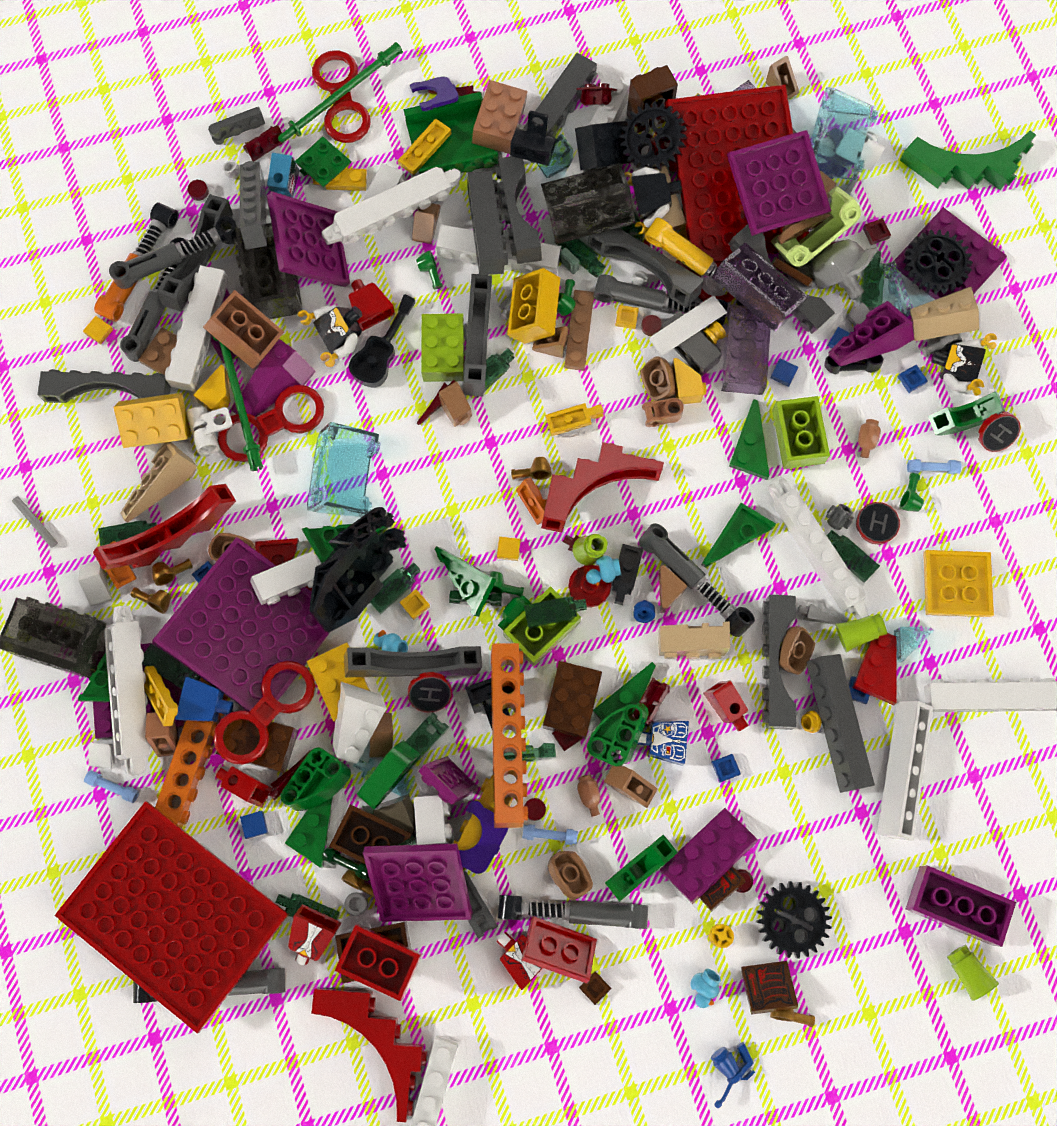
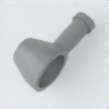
(945, 343)

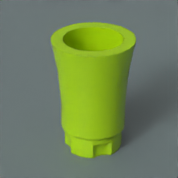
(583, 551)
(860, 631)
(972, 973)

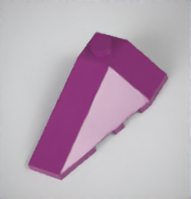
(880, 333)
(276, 372)

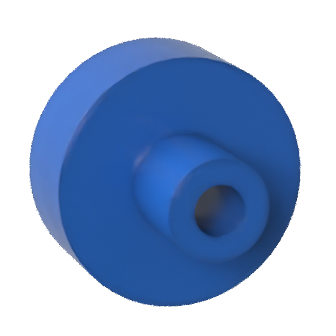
(644, 611)

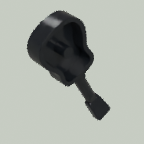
(372, 362)

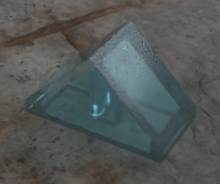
(560, 159)
(909, 639)

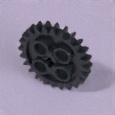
(671, 131)
(937, 262)
(785, 938)

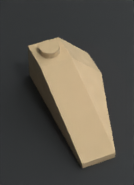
(168, 473)

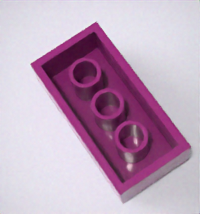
(961, 906)

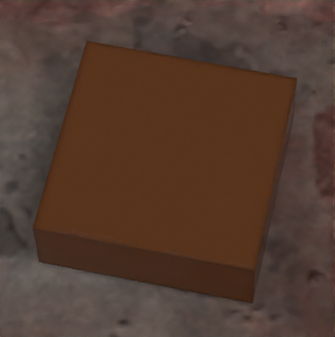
(595, 988)

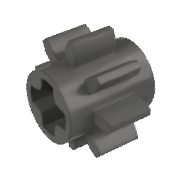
(839, 517)

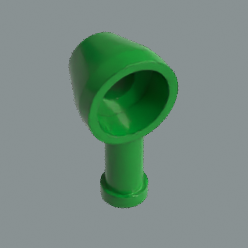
(427, 263)
(565, 302)
(911, 500)
(500, 587)

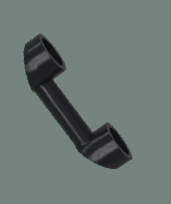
(871, 365)

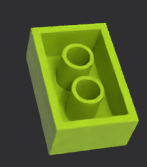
(442, 347)
(800, 432)
(539, 640)

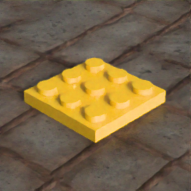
(958, 583)

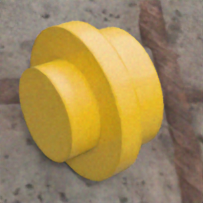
(811, 721)

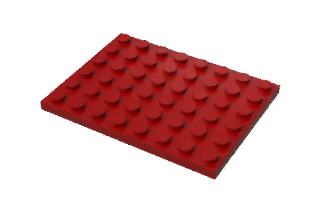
(714, 128)
(172, 916)

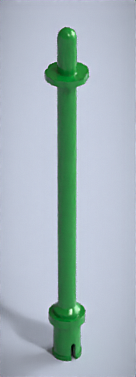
(383, 59)
(251, 448)

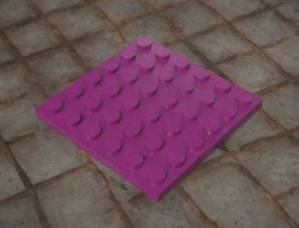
(234, 638)

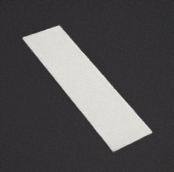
(687, 325)

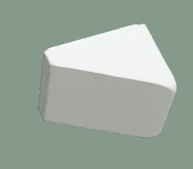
(101, 755)

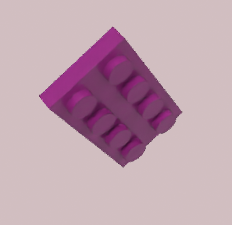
(447, 780)
(708, 855)

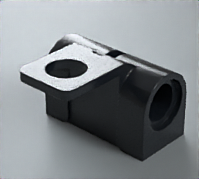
(533, 142)
(481, 698)

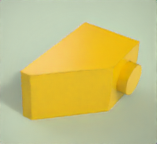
(687, 383)
(215, 391)

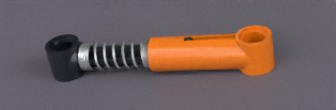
(112, 303)

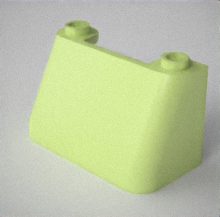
(844, 215)

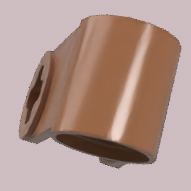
(661, 412)

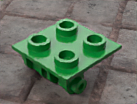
(322, 162)

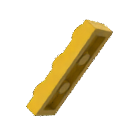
(424, 147)
(160, 696)

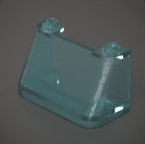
(841, 134)
(342, 470)

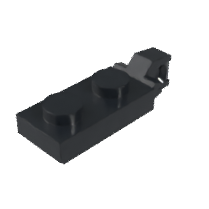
(629, 564)

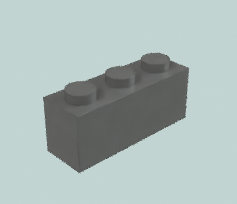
(697, 349)

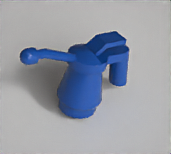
(726, 1064)

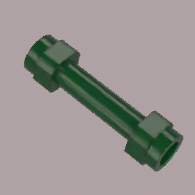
(494, 599)
(334, 857)

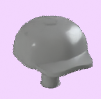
(840, 265)

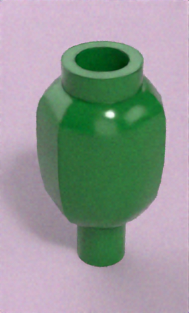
(513, 610)

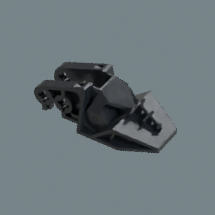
(353, 569)

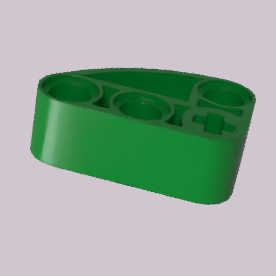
(612, 736)
(388, 774)
(322, 783)

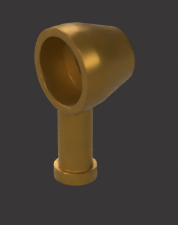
(539, 470)
(163, 574)
(158, 601)
(354, 881)
(791, 1016)

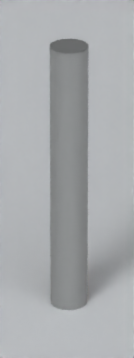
(34, 521)

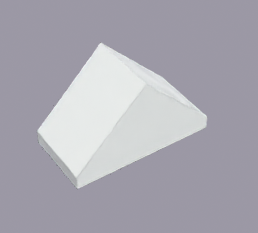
(94, 583)

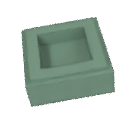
(569, 261)

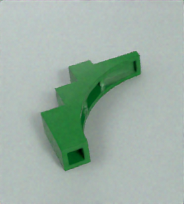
(940, 166)

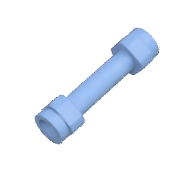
(951, 466)
(127, 793)
(569, 836)

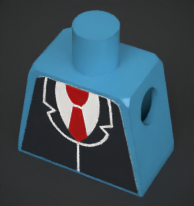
(283, 174)

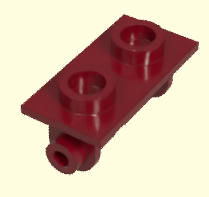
(596, 94)
(264, 143)
(652, 699)

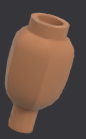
(869, 436)
(589, 793)

